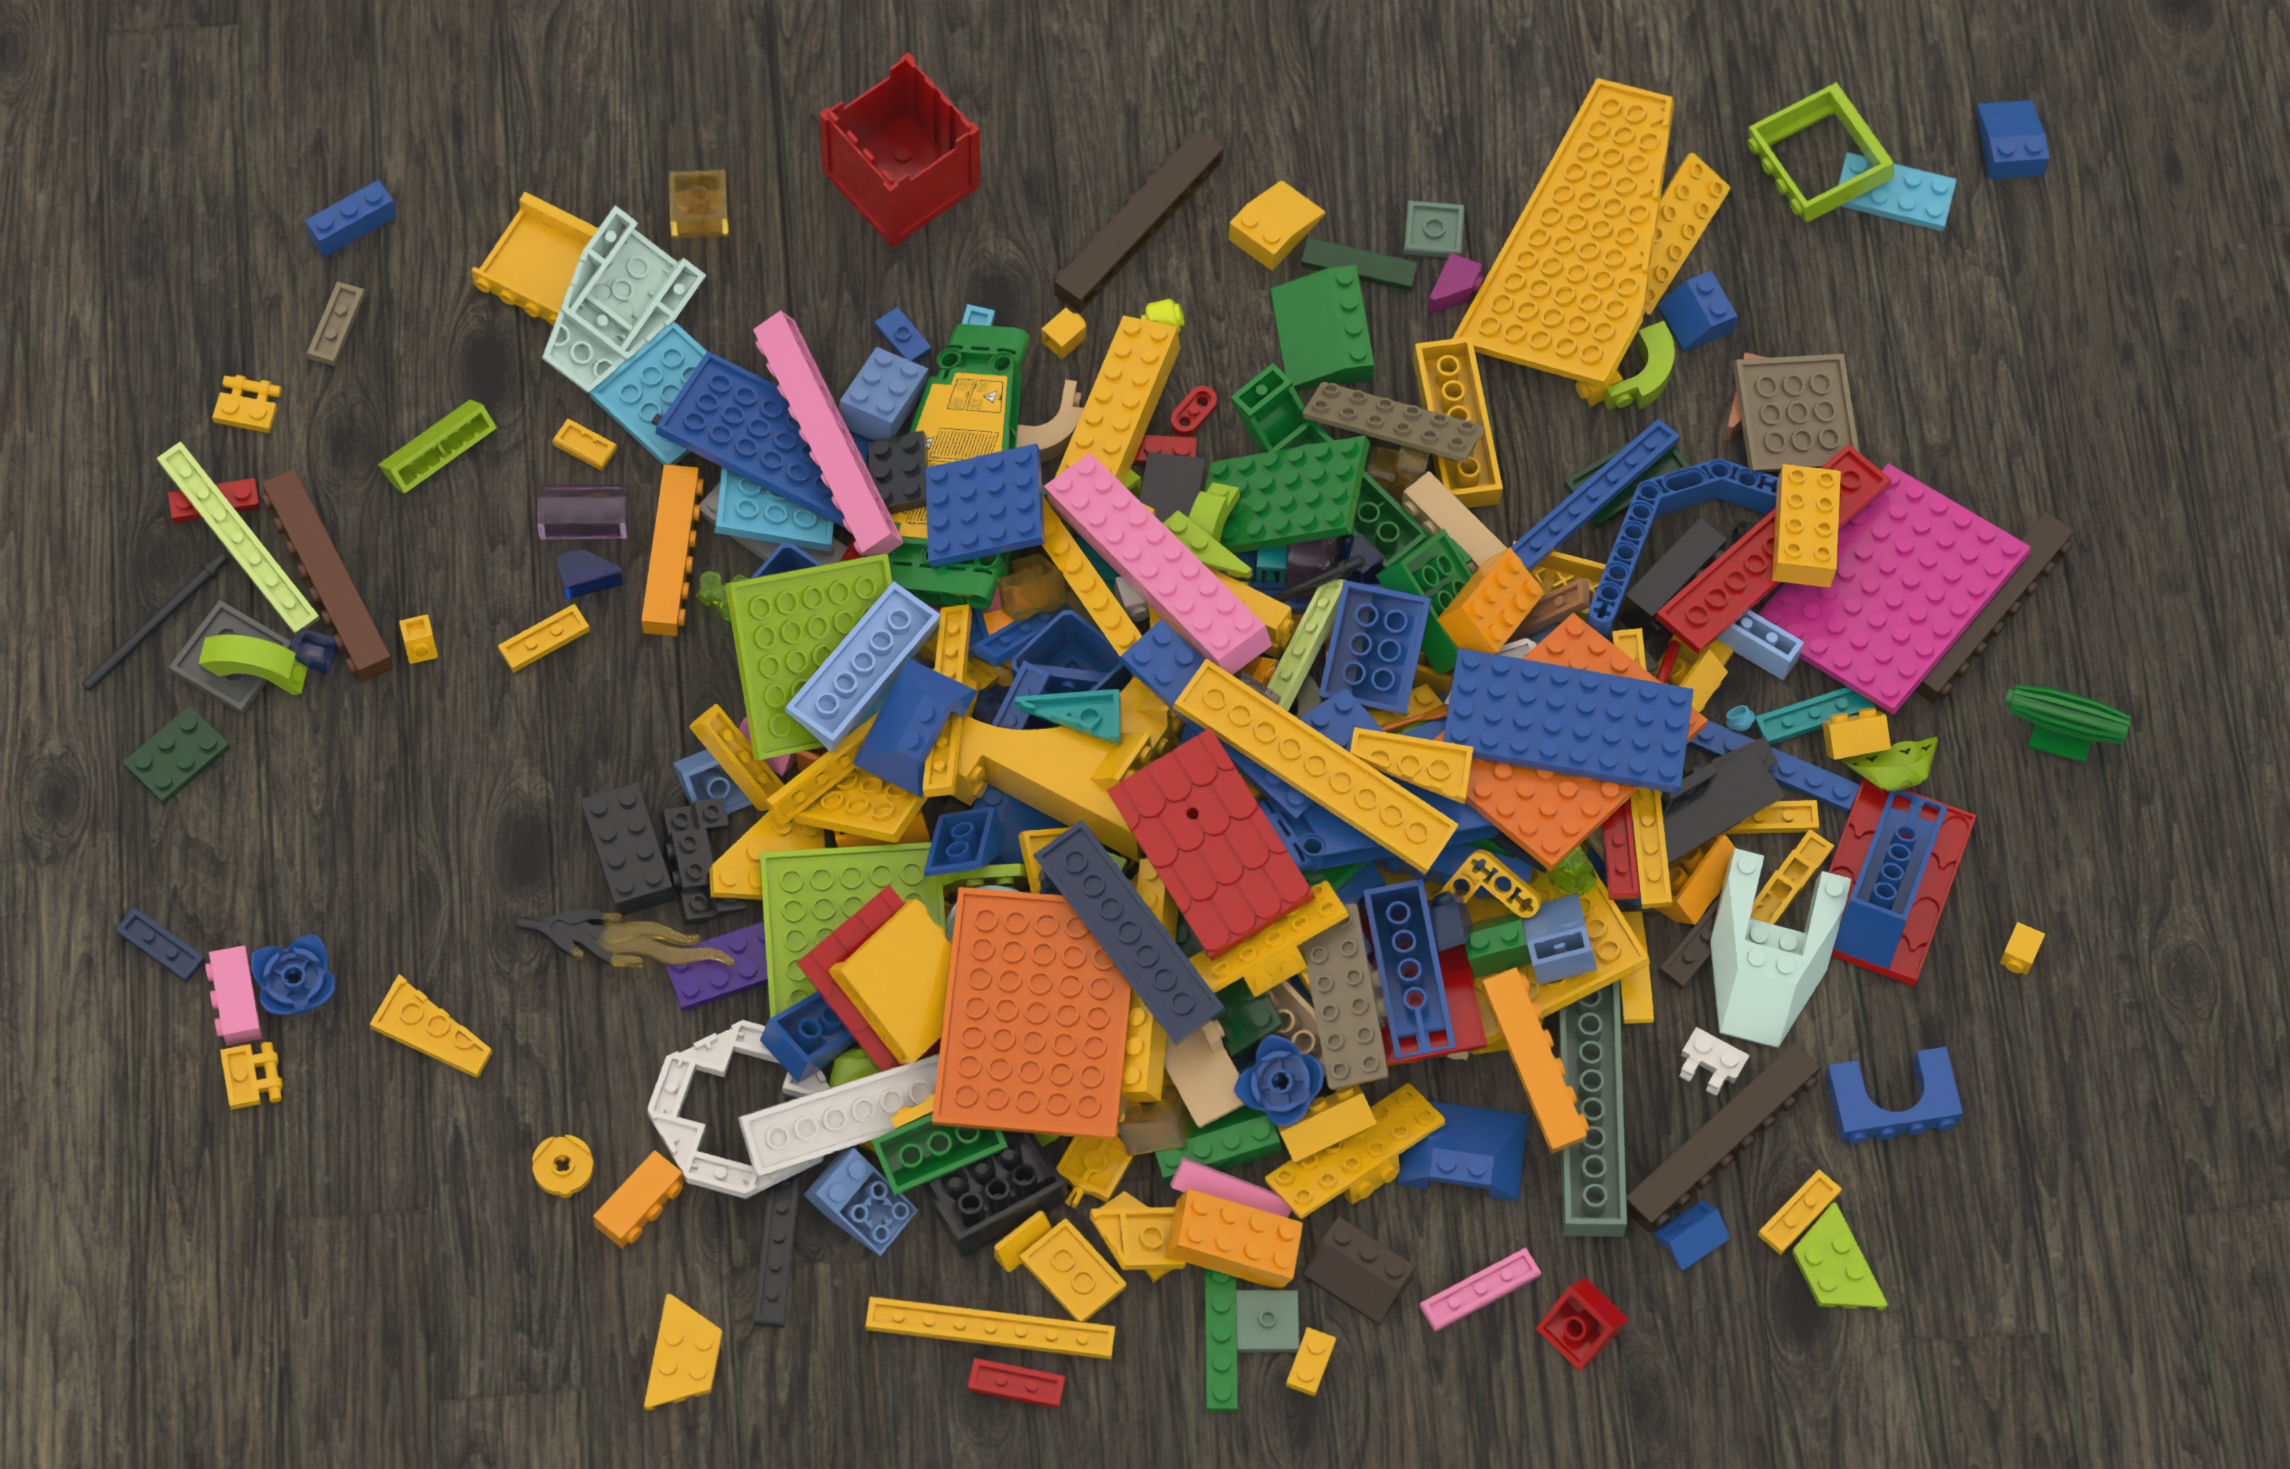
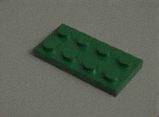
(1666, 464)

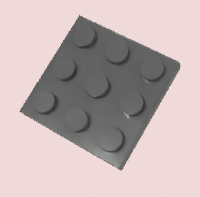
(234, 689)

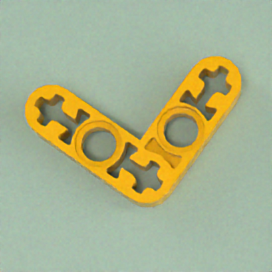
(1478, 877)

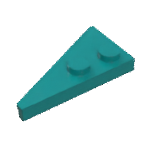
(1087, 711)

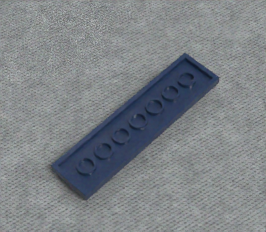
(1129, 932)

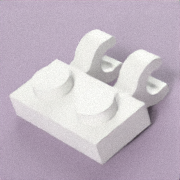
(1715, 1056)

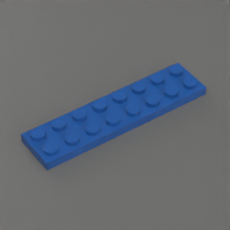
(1166, 667)

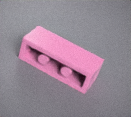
(234, 995)

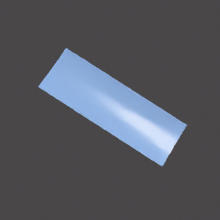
(863, 665)

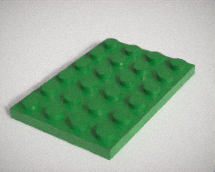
(1292, 493)

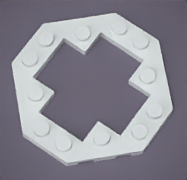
(685, 1136)

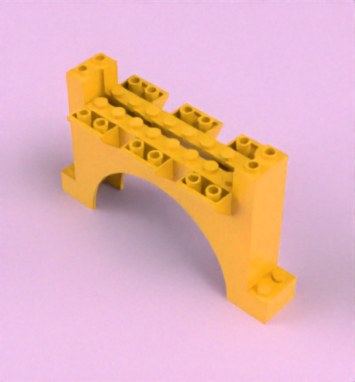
(1069, 770)

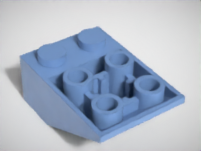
(1559, 940)
(861, 1201)

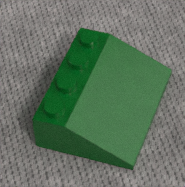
(1323, 329)
(1434, 572)

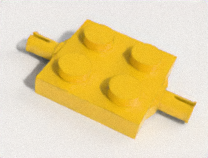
(1093, 1167)

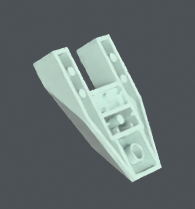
(1766, 969)

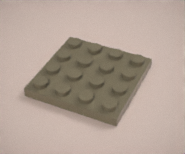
(1794, 410)

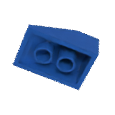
(2012, 139)
(965, 841)
(806, 1037)

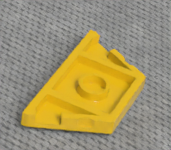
(1137, 1236)
(683, 1355)

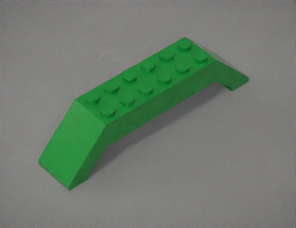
(1276, 422)

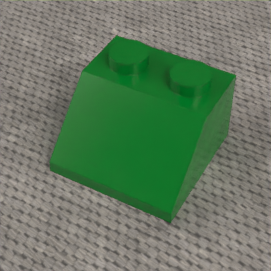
(1497, 945)

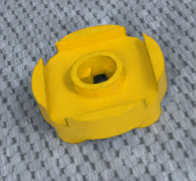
(565, 1182)

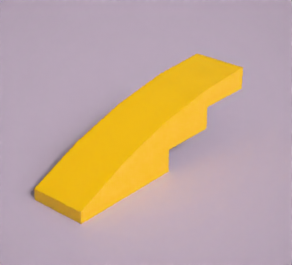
(1791, 878)
(1636, 987)

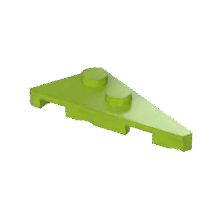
(1205, 547)

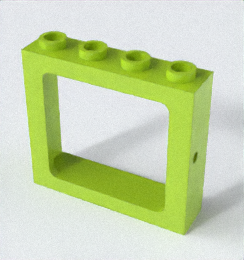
(1803, 114)

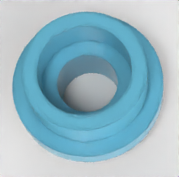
(1740, 718)

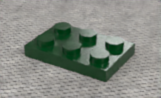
(176, 755)

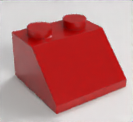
(1582, 1323)

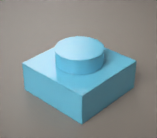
(978, 316)

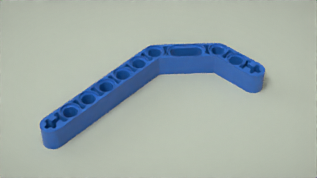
(1658, 497)

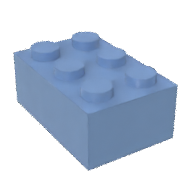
(882, 395)

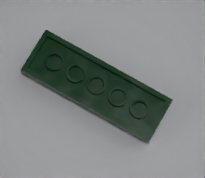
(1246, 1017)

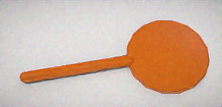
(1429, 715)

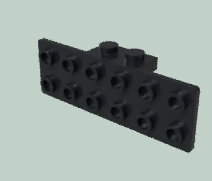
(1171, 483)
(1715, 801)

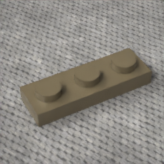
(335, 323)

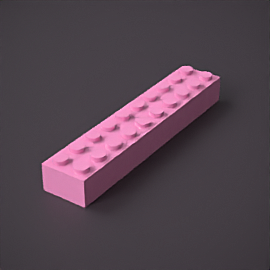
(1157, 565)

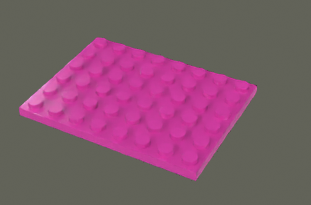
(1901, 593)

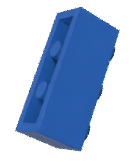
(350, 218)

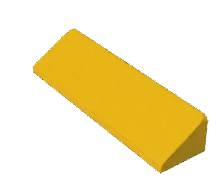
(736, 756)

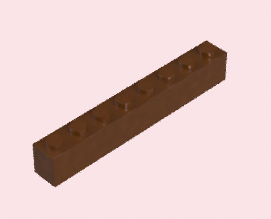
(327, 576)

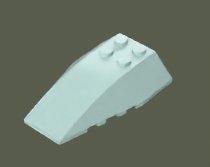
(616, 301)

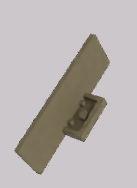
(1393, 421)
(1347, 1003)

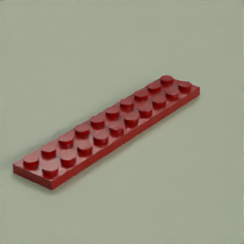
(1745, 570)

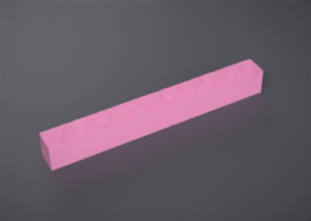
(827, 435)

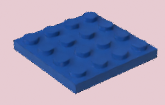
(984, 505)

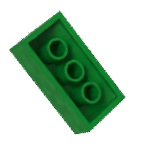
(1224, 1143)
(929, 1151)

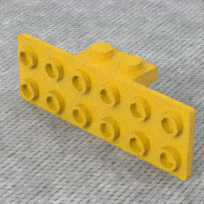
(1682, 217)
(1273, 952)
(1360, 1161)

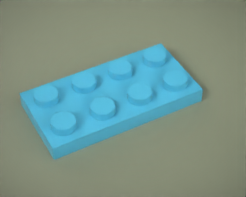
(1909, 197)

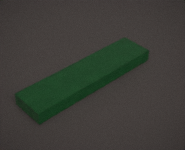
(1370, 265)

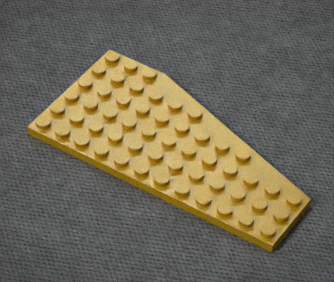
(1582, 250)

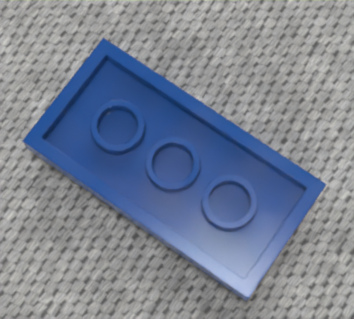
(1337, 720)

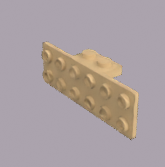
(1203, 1074)

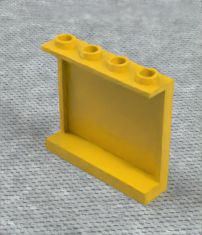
(535, 258)
(901, 981)

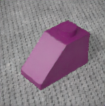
(1456, 283)

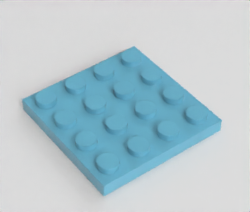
(649, 386)
(762, 515)

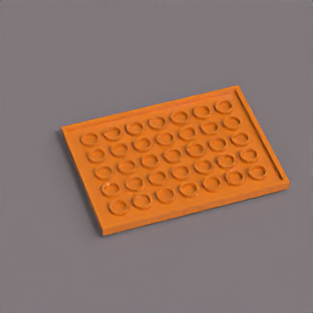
(1548, 809)
(1030, 1020)

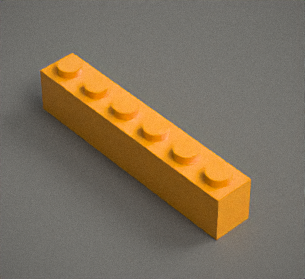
(671, 550)
(1534, 1060)

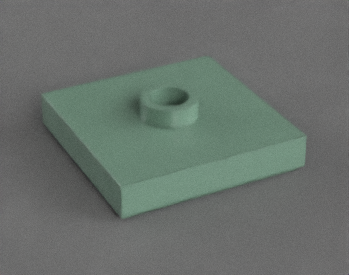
(1433, 229)
(1267, 1321)

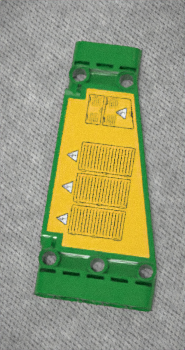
(965, 415)

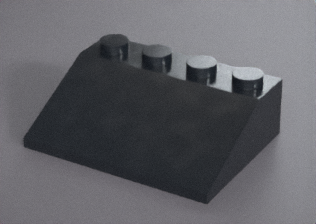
(996, 1193)

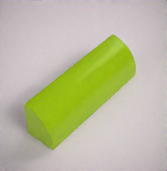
(437, 446)

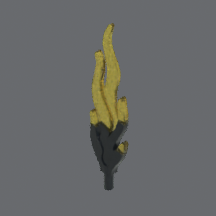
(606, 942)

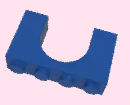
(1861, 1119)

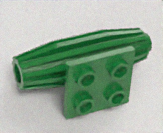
(2065, 720)

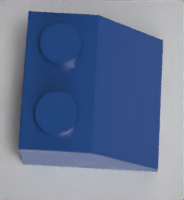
(1698, 312)

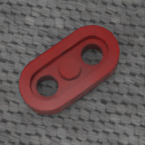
(1191, 412)

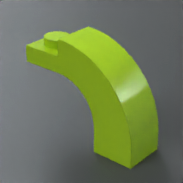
(1658, 354)
(1213, 508)
(255, 657)

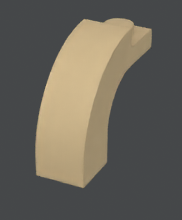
(1056, 434)

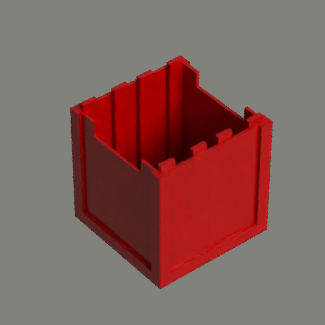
(900, 152)

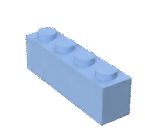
(1763, 644)

